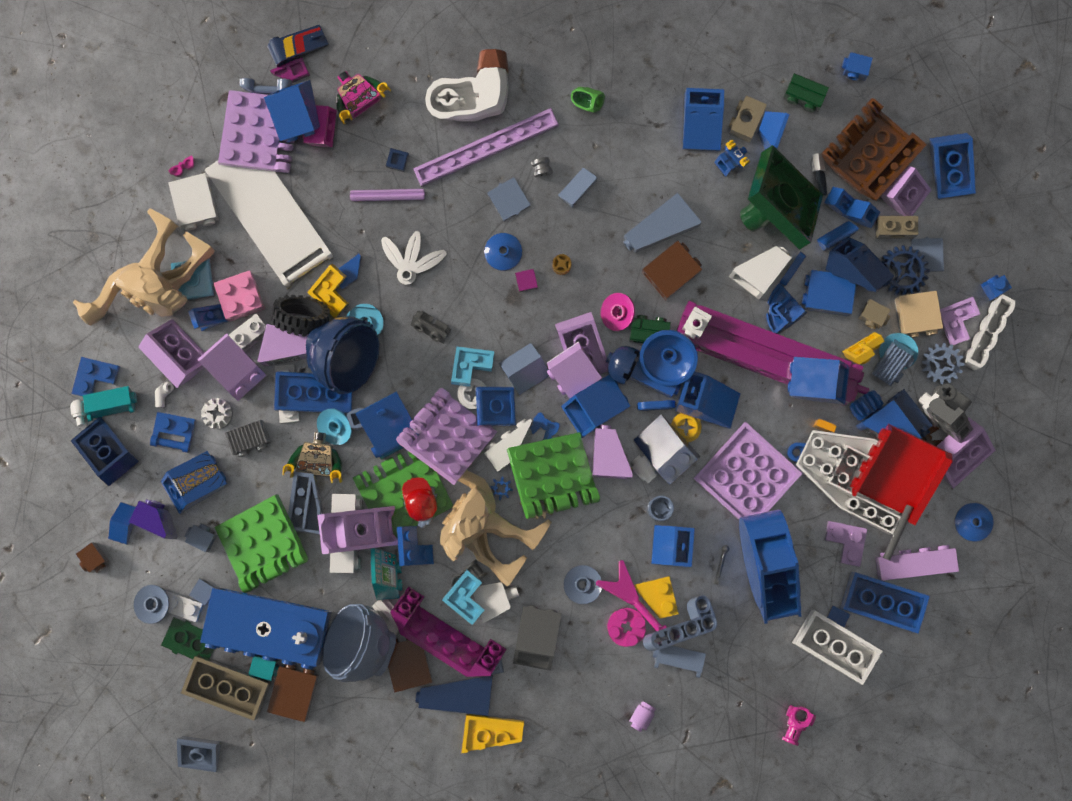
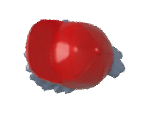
(419, 500)

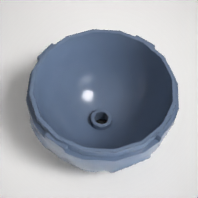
(357, 644)

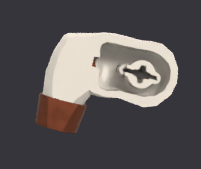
(472, 97)

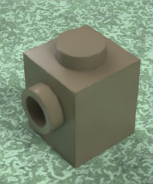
(874, 314)

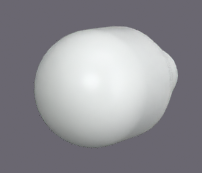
(78, 412)

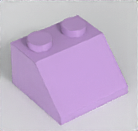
(906, 192)

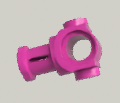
(796, 726)

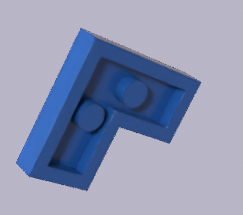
(92, 371)
(409, 551)

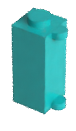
(109, 402)

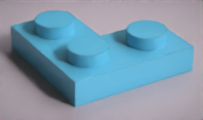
(468, 359)
(460, 597)

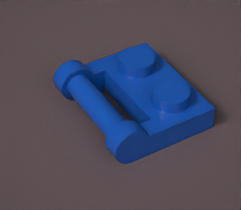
(176, 426)

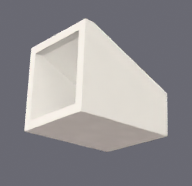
(761, 271)

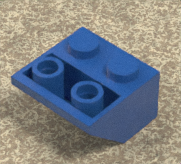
(673, 546)

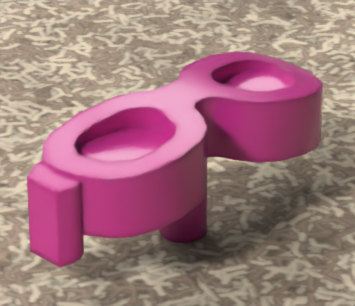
(177, 170)

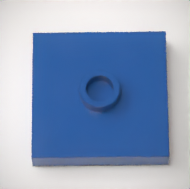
(495, 406)

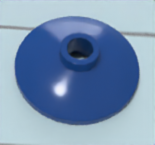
(507, 260)
(964, 522)

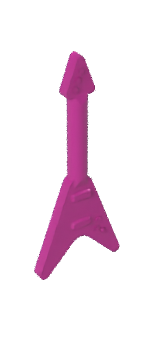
(626, 591)

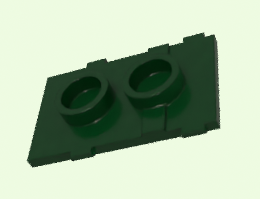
(185, 639)

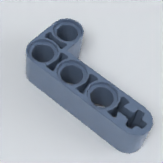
(679, 630)

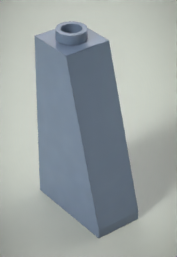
(663, 224)

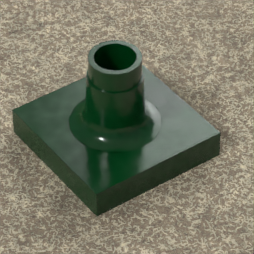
(783, 198)

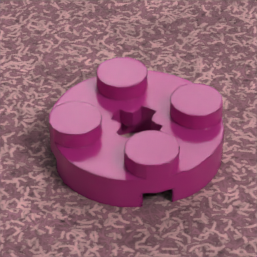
(623, 616)

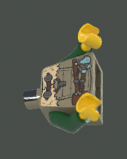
(315, 459)

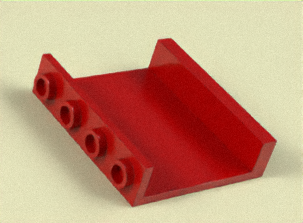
(902, 471)

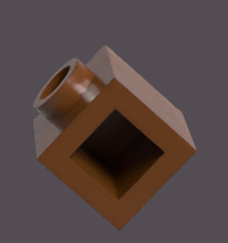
(92, 558)

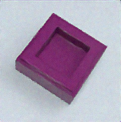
(526, 280)

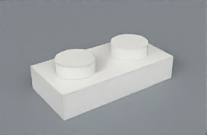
(184, 606)

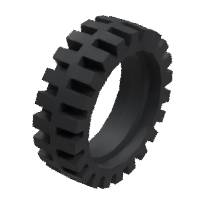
(298, 305)

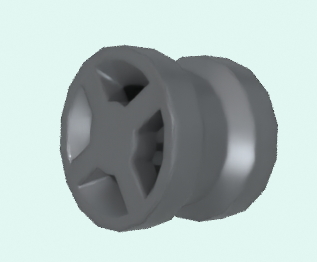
(541, 167)

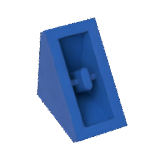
(119, 525)

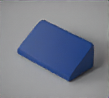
(837, 235)

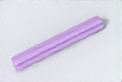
(387, 195)

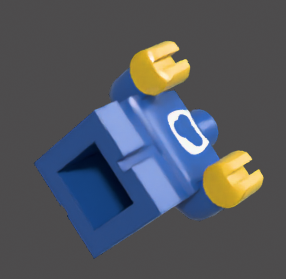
(731, 158)

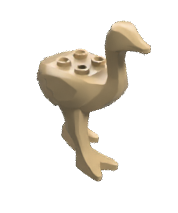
(144, 281)
(475, 517)

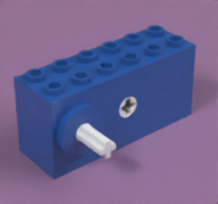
(237, 624)

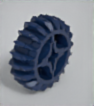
(909, 273)

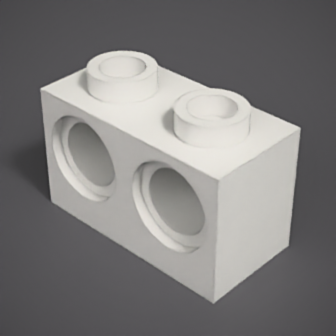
(249, 332)

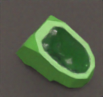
(588, 98)

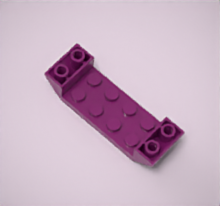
(442, 639)

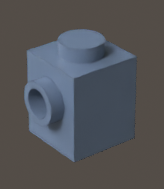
(200, 537)

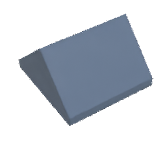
(525, 368)
(198, 753)

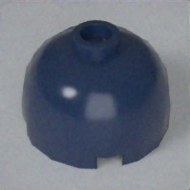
(622, 363)

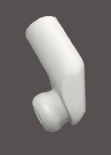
(161, 392)

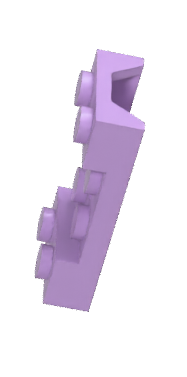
(340, 532)

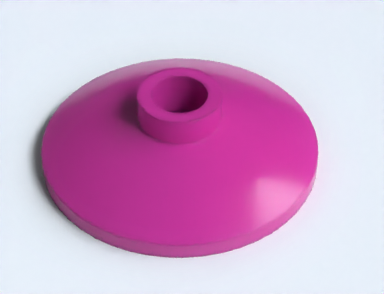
(611, 311)

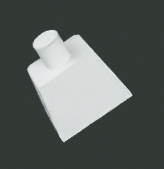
(494, 599)

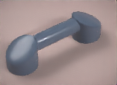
(249, 85)

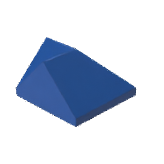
(772, 128)

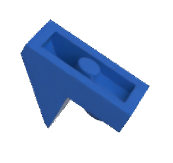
(207, 317)

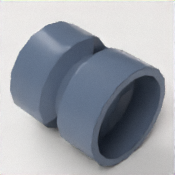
(660, 508)

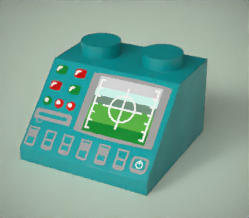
(385, 575)

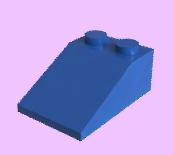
(953, 165)

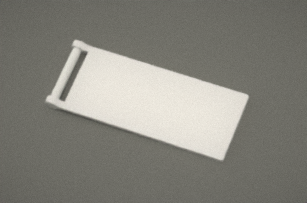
(270, 218)

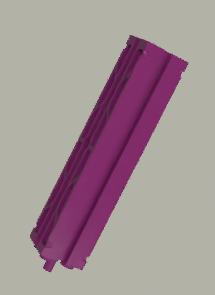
(760, 349)

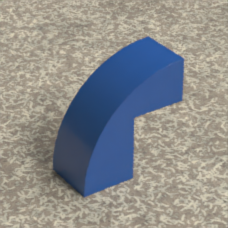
(852, 209)

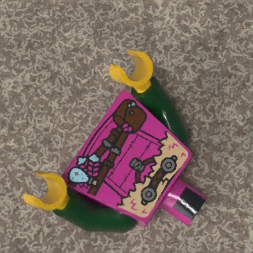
(357, 95)

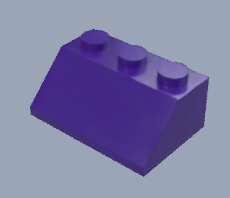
(154, 518)

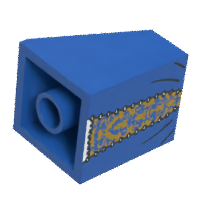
(193, 481)

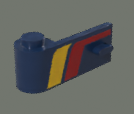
(296, 44)

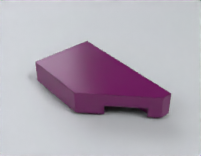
(292, 70)

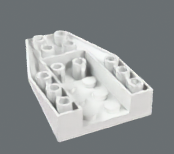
(832, 464)

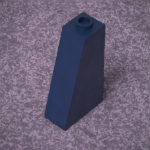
(459, 696)

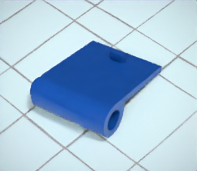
(384, 423)

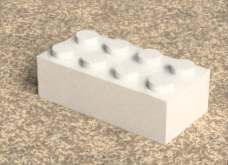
(345, 561)
(837, 647)

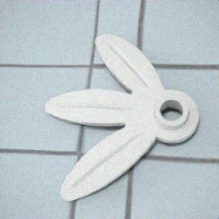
(409, 263)

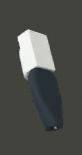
(819, 167)

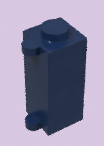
(912, 412)

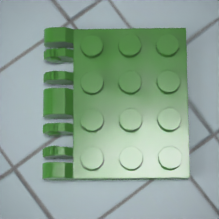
(554, 471)
(389, 489)
(260, 542)

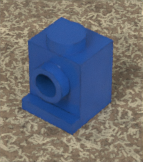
(996, 286)

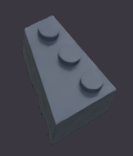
(305, 503)

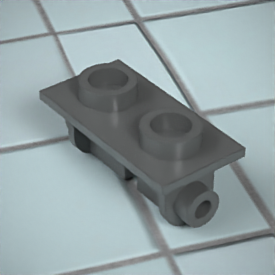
(422, 322)

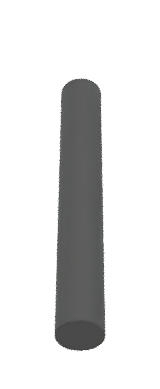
(898, 532)

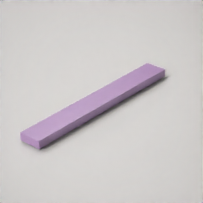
(486, 147)

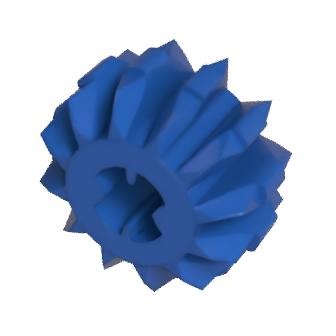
(866, 405)

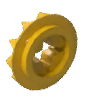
(693, 433)

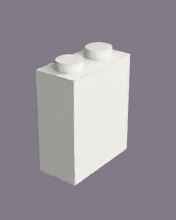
(193, 202)

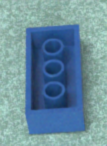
(884, 602)

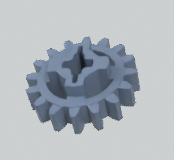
(947, 354)

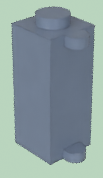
(680, 658)

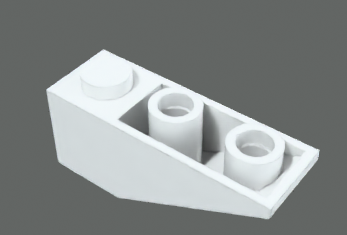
(498, 454)

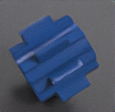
(495, 488)

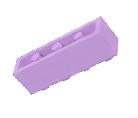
(917, 564)

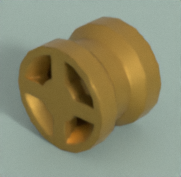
(560, 261)

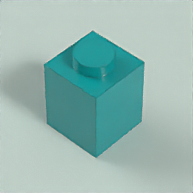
(263, 668)

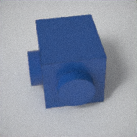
(856, 66)

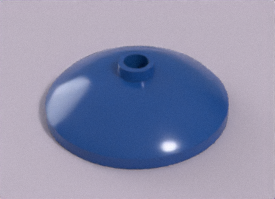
(667, 368)

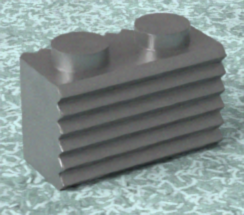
(248, 438)

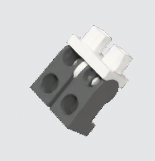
(951, 422)

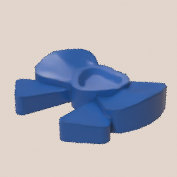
(541, 422)

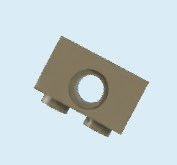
(754, 110)
(896, 227)

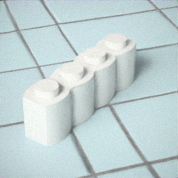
(988, 335)

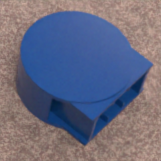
(771, 564)

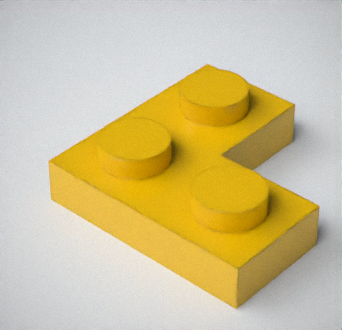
(325, 288)
(864, 349)

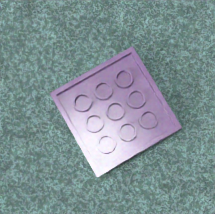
(747, 474)

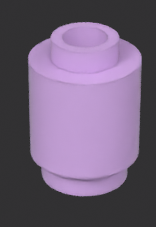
(642, 716)

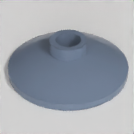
(582, 595)
(144, 604)

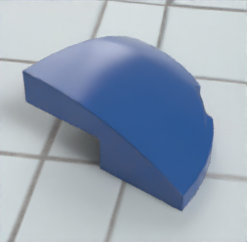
(783, 310)

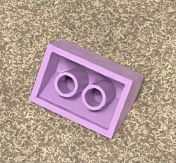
(172, 352)
(966, 455)

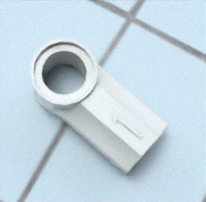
(384, 608)

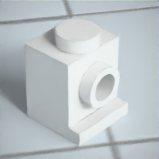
(699, 315)

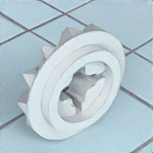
(464, 398)
(220, 421)

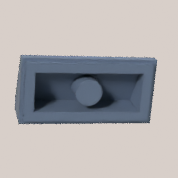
(577, 187)

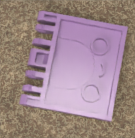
(250, 135)
(447, 437)

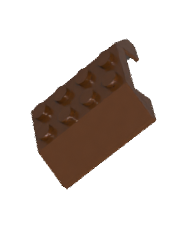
(872, 151)

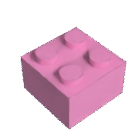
(239, 296)

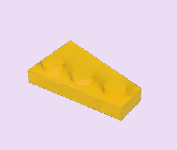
(488, 731)

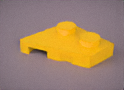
(659, 596)

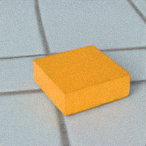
(825, 426)

